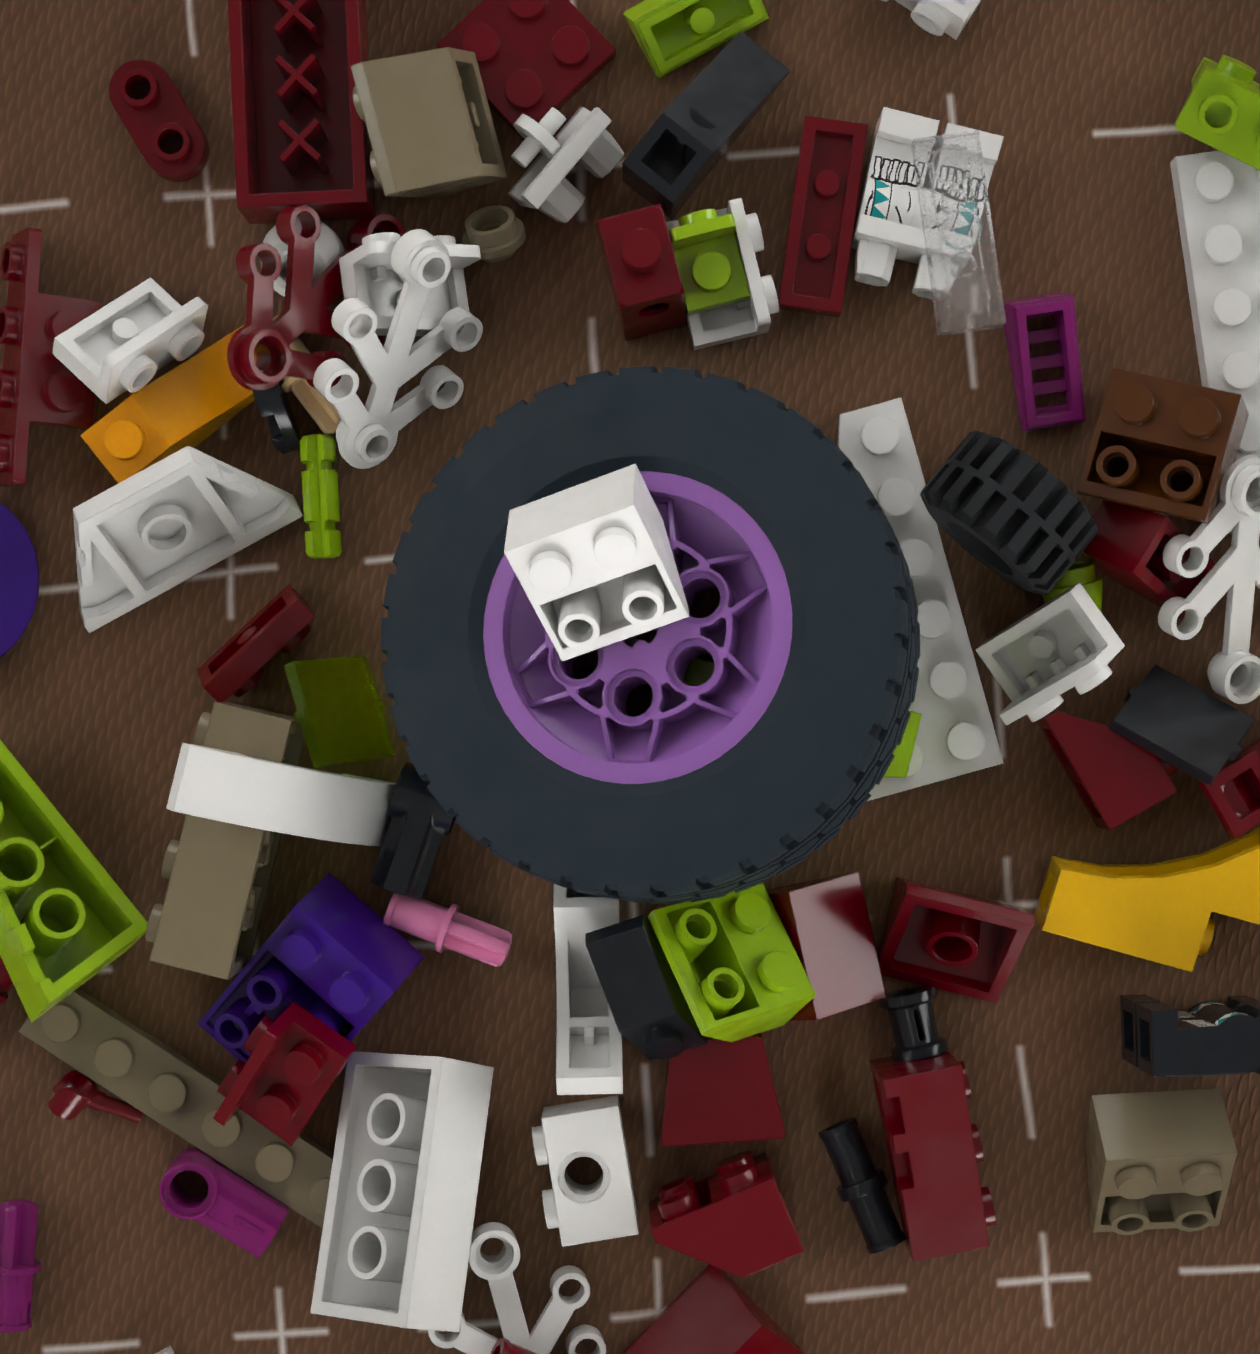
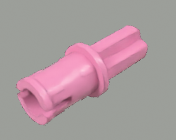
(449, 929)

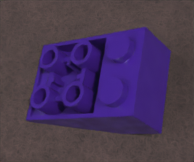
(325, 957)

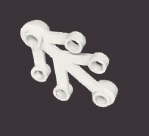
(371, 431)
(1234, 670)
(499, 1273)

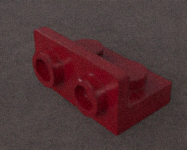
(287, 1072)

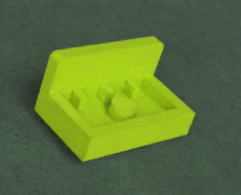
(1224, 109)

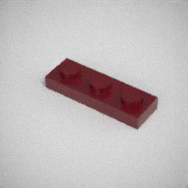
(822, 216)

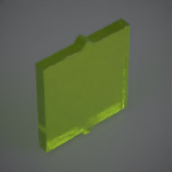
(339, 710)

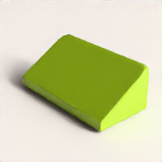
(685, 29)

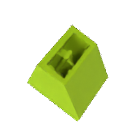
(733, 963)

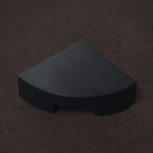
(276, 408)

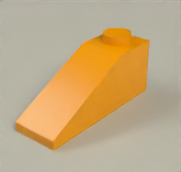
(169, 413)

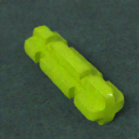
(320, 496)

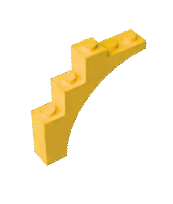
(1156, 907)

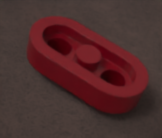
(157, 118)

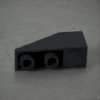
(702, 124)

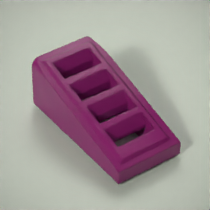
(1065, 334)

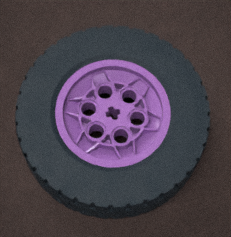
(715, 776)

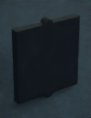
(1182, 724)

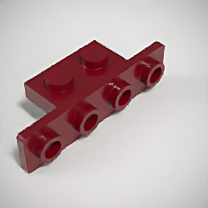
(33, 381)

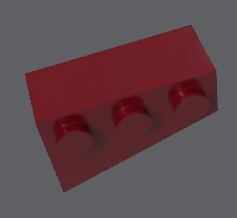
(933, 1154)

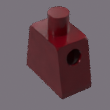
(642, 271)
(720, 1095)

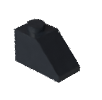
(642, 989)

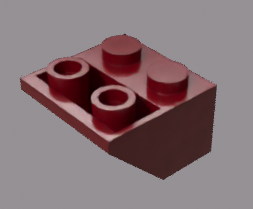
(729, 1218)

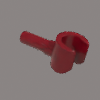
(78, 1091)

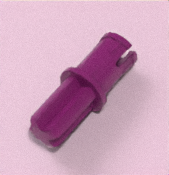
(17, 1263)

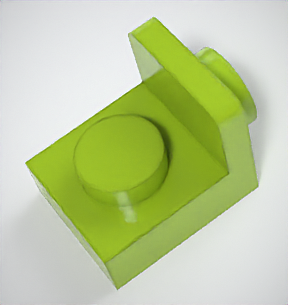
(709, 261)

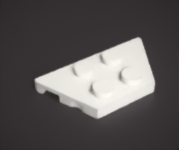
(168, 529)

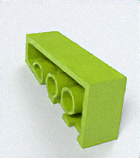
(57, 902)

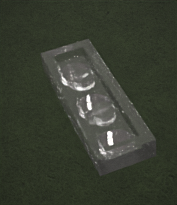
(958, 233)

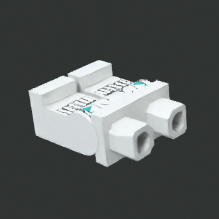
(889, 205)

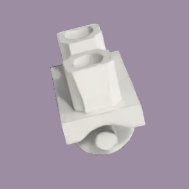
(581, 140)

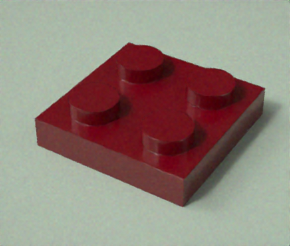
(530, 54)

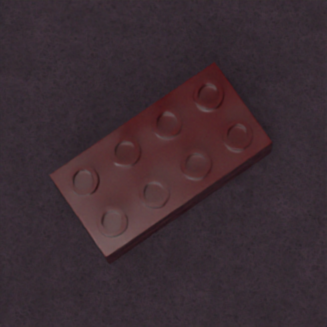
(296, 108)

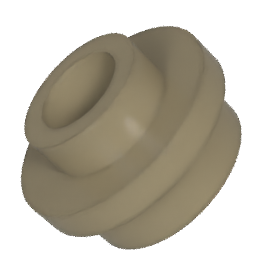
(495, 232)

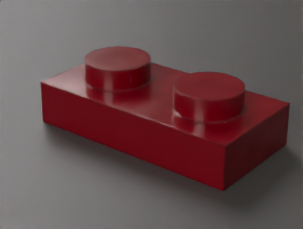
(240, 660)

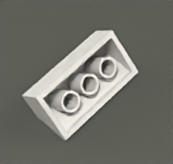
(403, 1191)

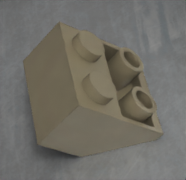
(428, 123)
(1158, 1160)

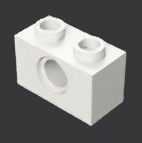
(596, 1209)

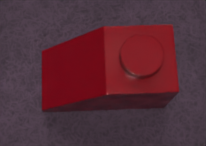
(1132, 549)
(1106, 769)

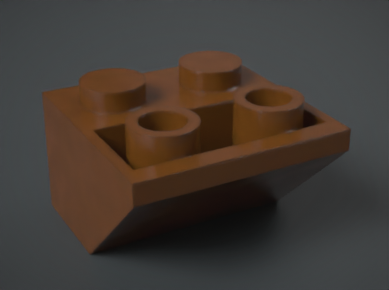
(1163, 445)

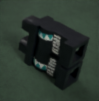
(1191, 1042)

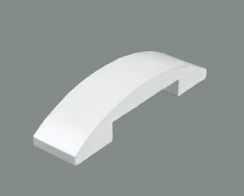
(280, 797)

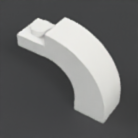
(587, 1036)

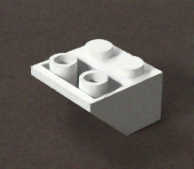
(596, 563)

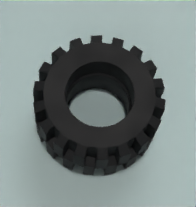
(1009, 512)

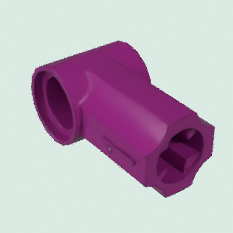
(228, 1208)

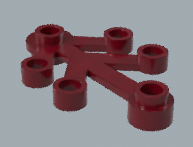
(303, 304)

